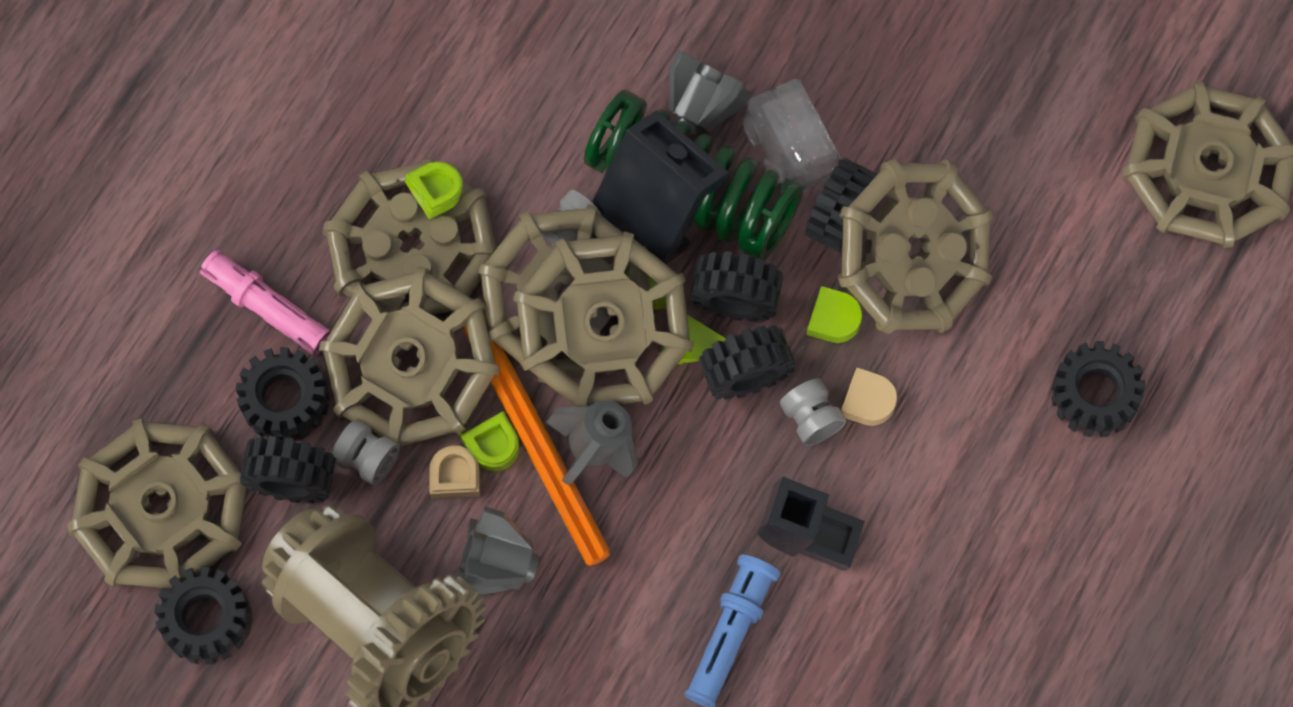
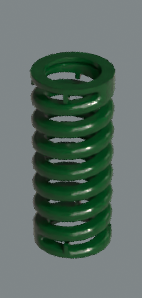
(721, 216)

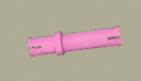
(250, 291)

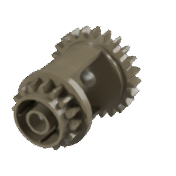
(397, 633)

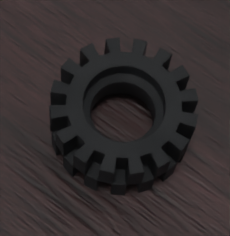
(839, 191)
(736, 286)
(747, 362)
(1105, 362)
(274, 368)
(287, 469)
(219, 640)

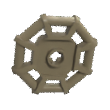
(1203, 188)
(402, 218)
(940, 251)
(495, 273)
(622, 299)
(436, 352)
(156, 532)

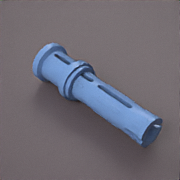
(739, 609)

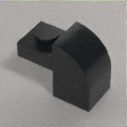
(803, 524)

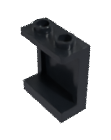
(657, 185)

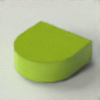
(435, 187)
(835, 316)
(493, 443)

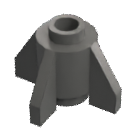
(702, 94)
(596, 436)
(496, 554)

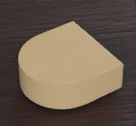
(869, 399)
(454, 474)

